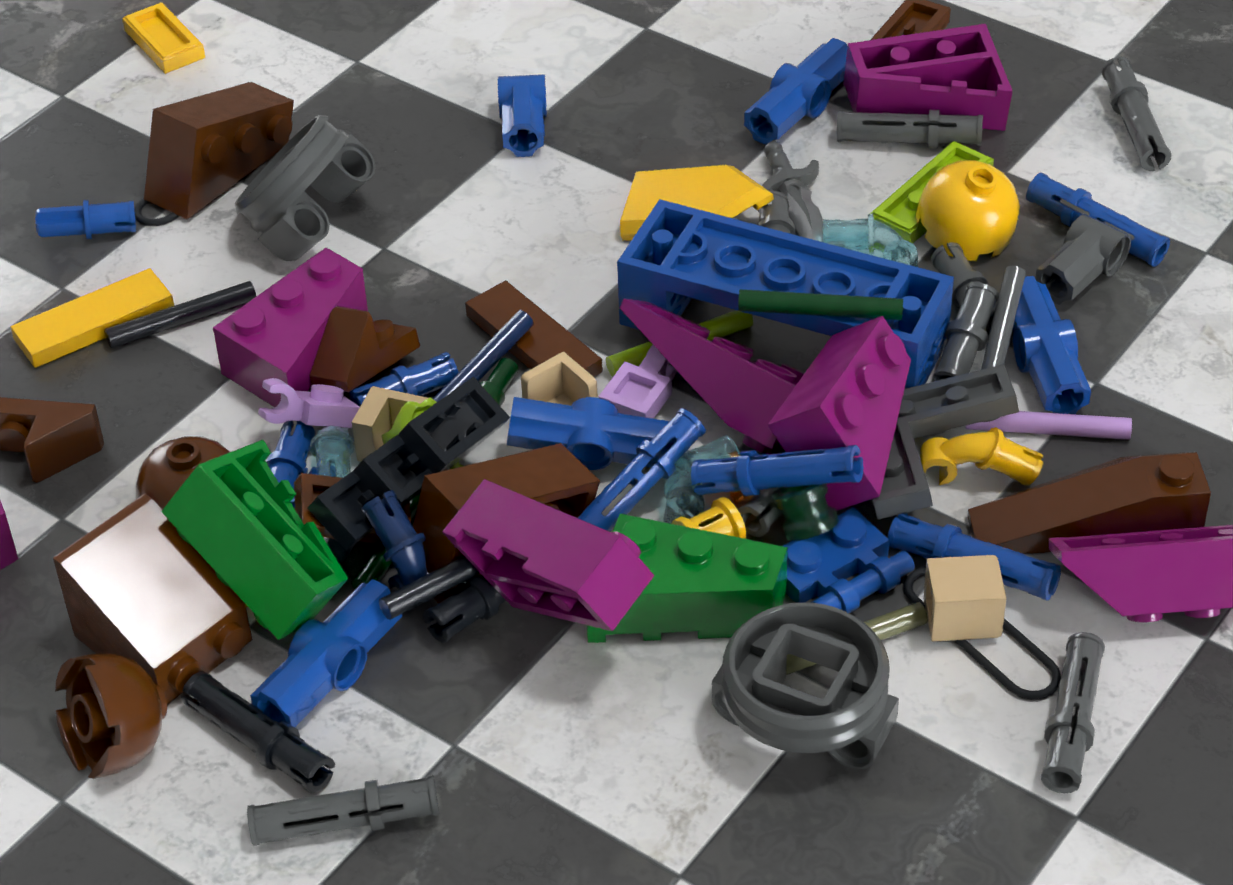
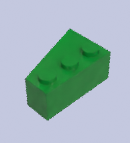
(256, 539)
(699, 581)

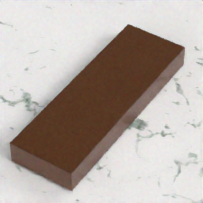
(542, 341)

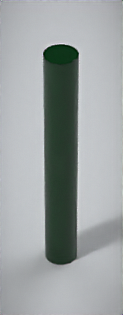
(820, 304)

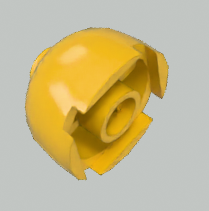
(970, 207)

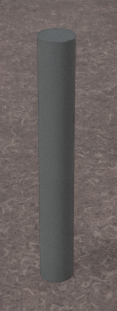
(1004, 317)

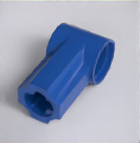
(522, 112)

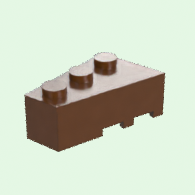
(543, 474)

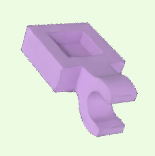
(643, 388)
(320, 407)

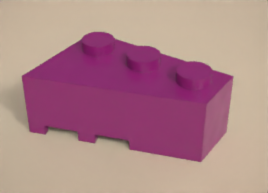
(930, 71)
(284, 324)
(848, 400)
(548, 558)

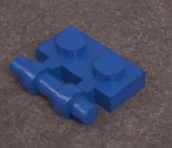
(851, 547)

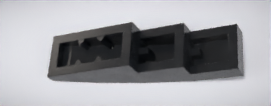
(423, 447)

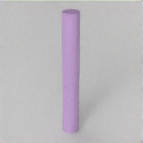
(1060, 425)

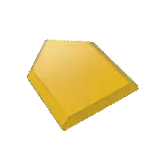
(707, 188)

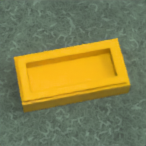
(163, 37)

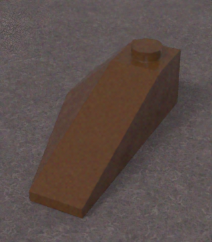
(1101, 500)

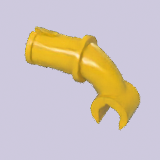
(985, 450)

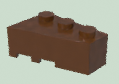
(212, 144)

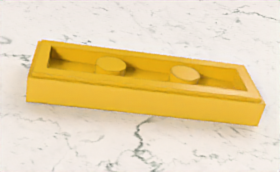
(86, 317)

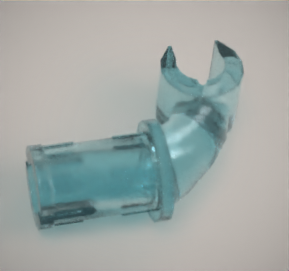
(871, 236)
(333, 451)
(679, 489)

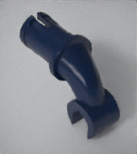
(399, 539)

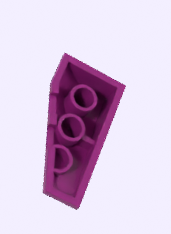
(720, 371)

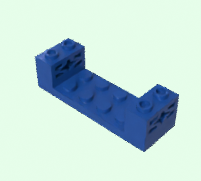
(711, 257)

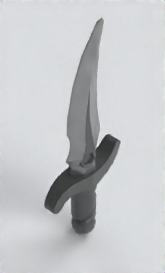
(792, 184)

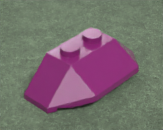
(1155, 570)

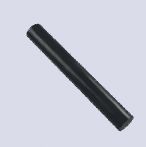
(179, 314)
(427, 587)

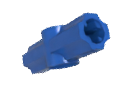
(797, 92)
(1048, 351)
(586, 428)
(325, 656)

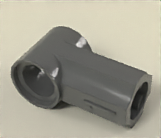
(1085, 254)

